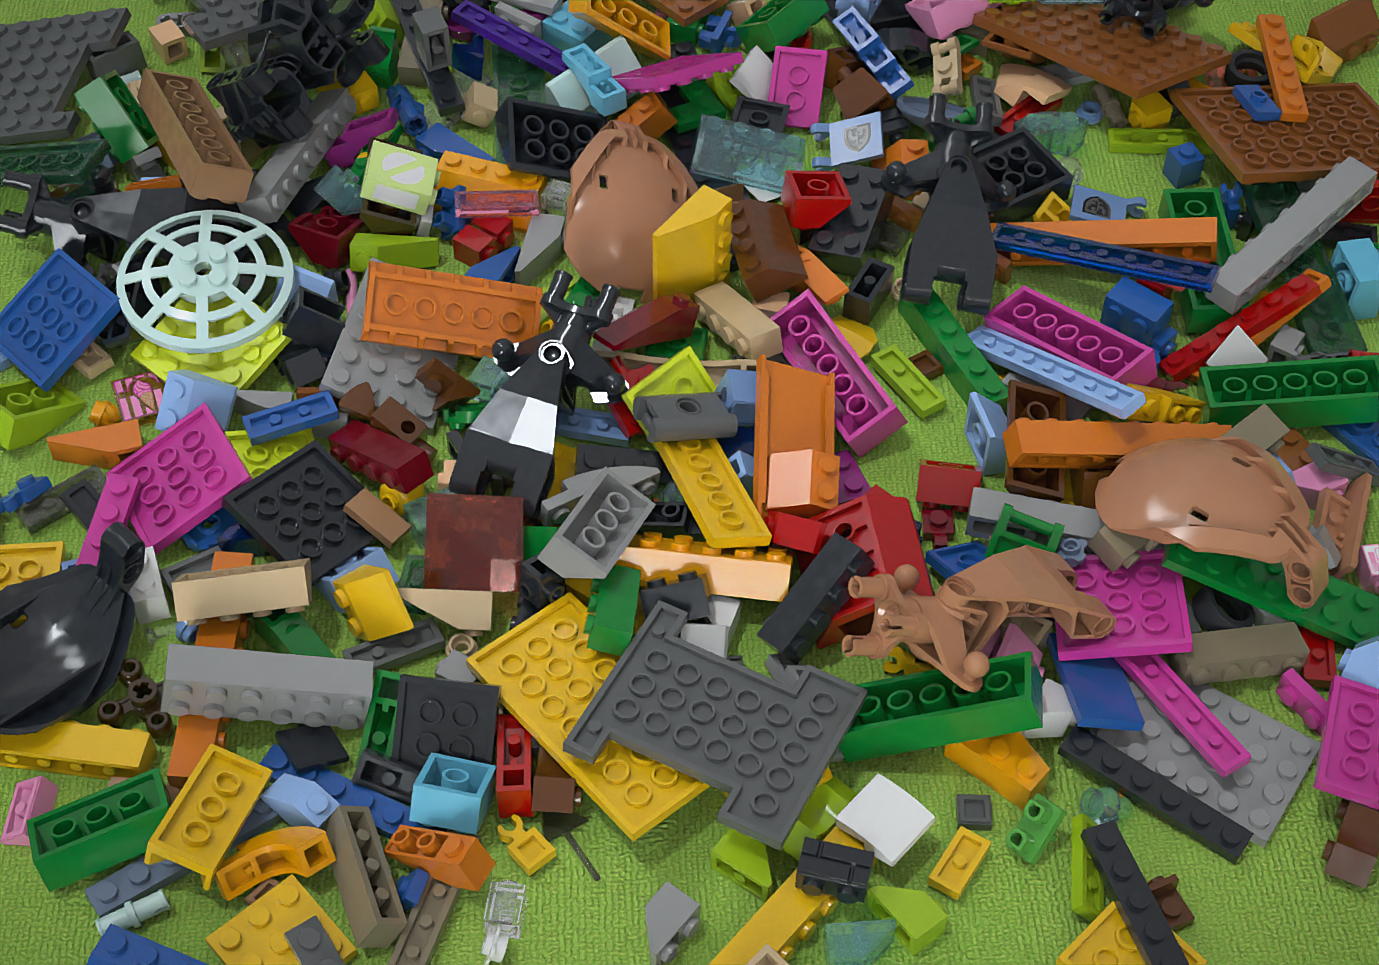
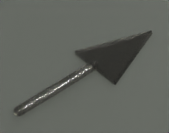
(560, 824)

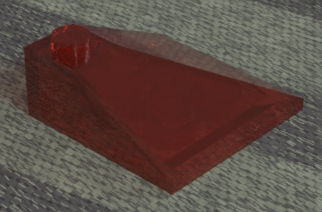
(473, 542)

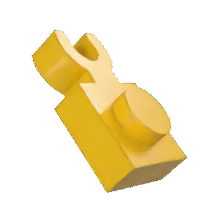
(527, 848)

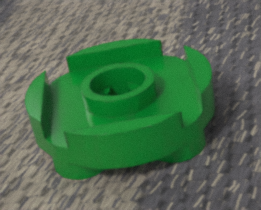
(463, 415)

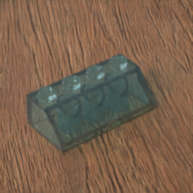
(745, 153)

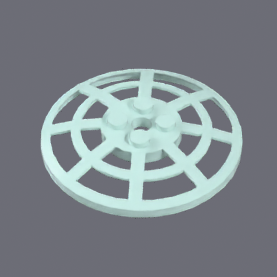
(205, 288)

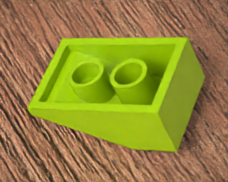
(31, 412)

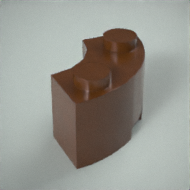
(553, 787)
(1355, 843)

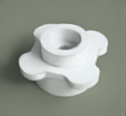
(494, 946)

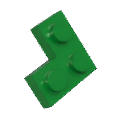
(698, 101)

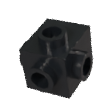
(540, 583)

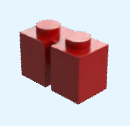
(476, 245)

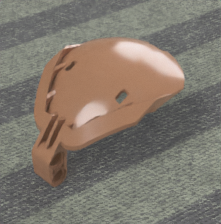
(614, 227)
(1240, 489)

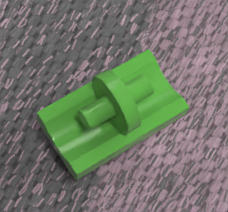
(1035, 828)

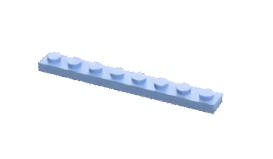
(1057, 373)

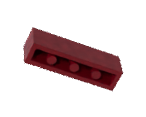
(380, 456)

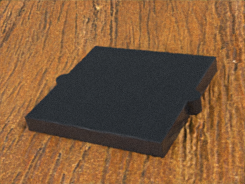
(311, 747)

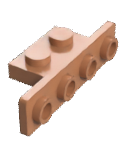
(1344, 520)

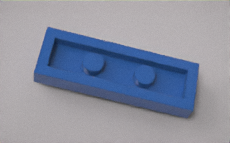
(290, 417)

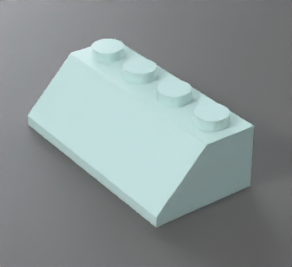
(568, 91)

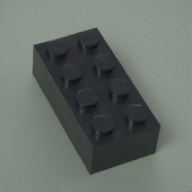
(855, 232)

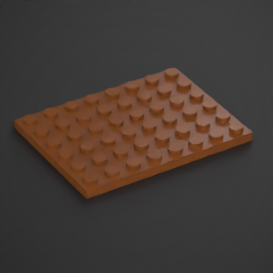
(1105, 53)
(1339, 125)

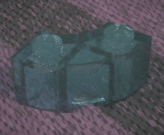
(1056, 131)

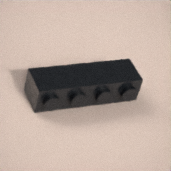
(815, 599)

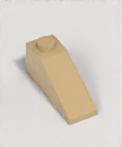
(459, 608)

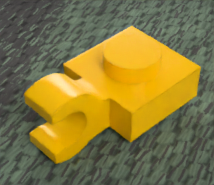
(906, 662)

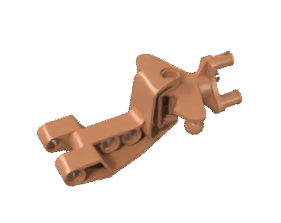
(971, 607)

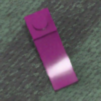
(357, 135)

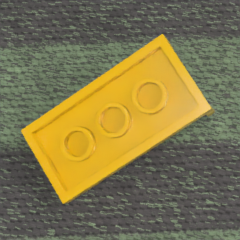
(1304, 51)
(208, 813)

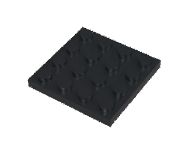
(300, 512)

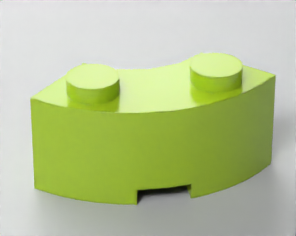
(819, 814)

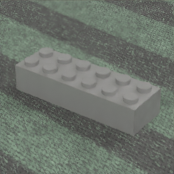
(266, 686)

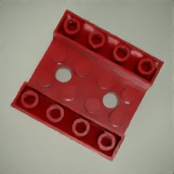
(886, 534)

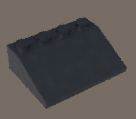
(544, 136)
(1030, 168)

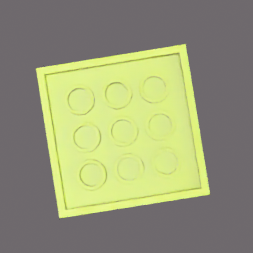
(233, 366)

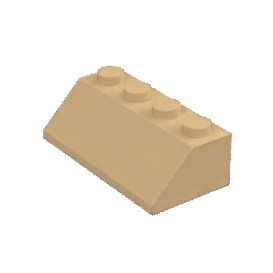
(243, 590)

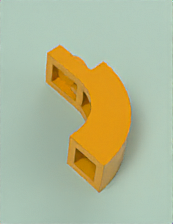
(274, 853)

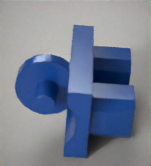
(719, 34)
(445, 219)

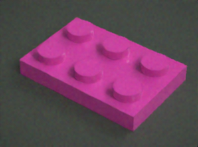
(799, 82)

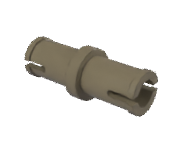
(1109, 106)

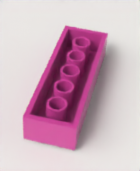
(1073, 337)
(815, 344)

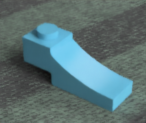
(596, 78)

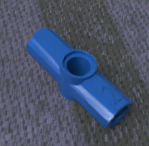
(410, 111)

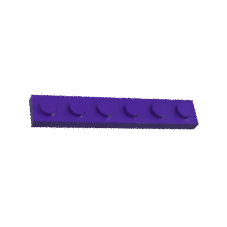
(509, 37)

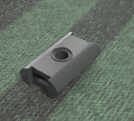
(685, 416)

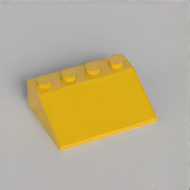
(694, 245)

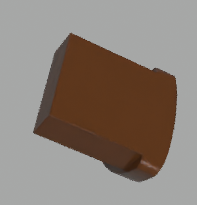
(358, 403)

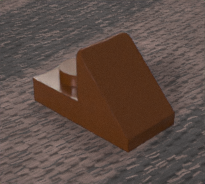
(448, 384)

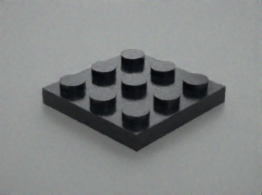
(445, 719)

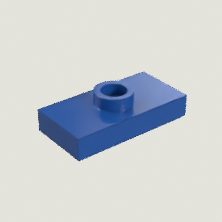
(1257, 102)

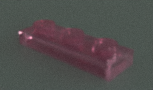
(496, 203)

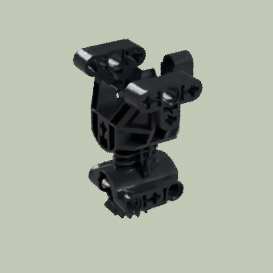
(290, 52)

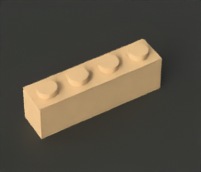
(738, 322)

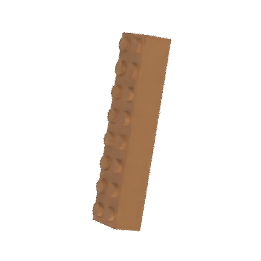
(194, 137)

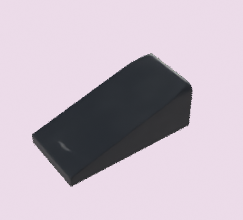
(385, 775)

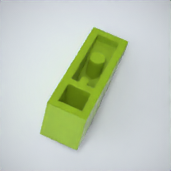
(393, 249)

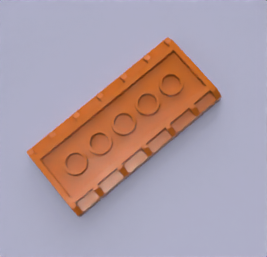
(446, 310)
(790, 415)

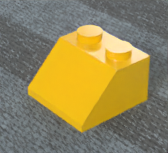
(371, 603)

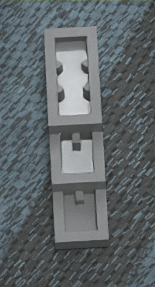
(253, 401)

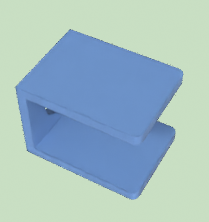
(740, 394)

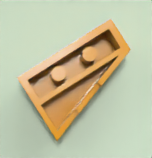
(1004, 764)

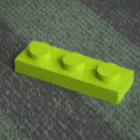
(908, 381)
(1086, 882)

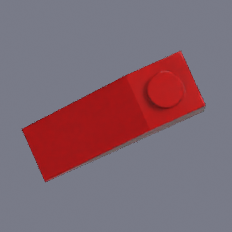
(514, 768)

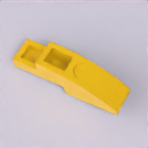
(1166, 406)

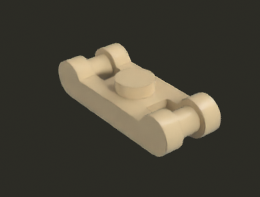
(948, 68)

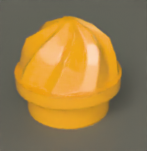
(104, 413)

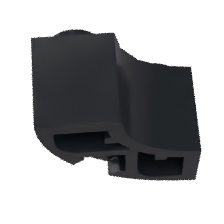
(909, 48)
(300, 364)

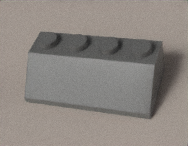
(597, 529)

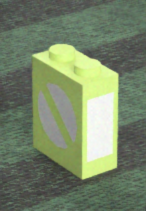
(400, 178)

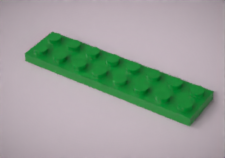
(1340, 612)

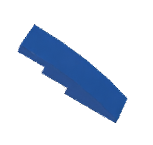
(873, 52)

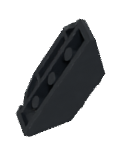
(118, 330)

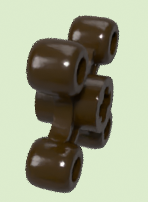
(142, 700)

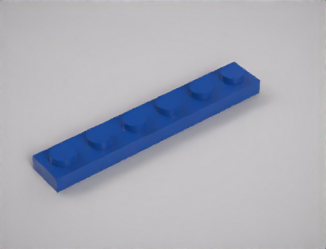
(385, 811)

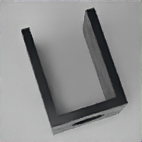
(313, 320)

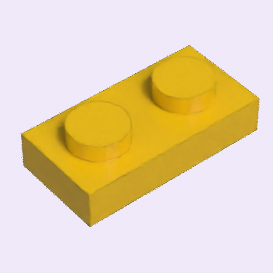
(959, 863)

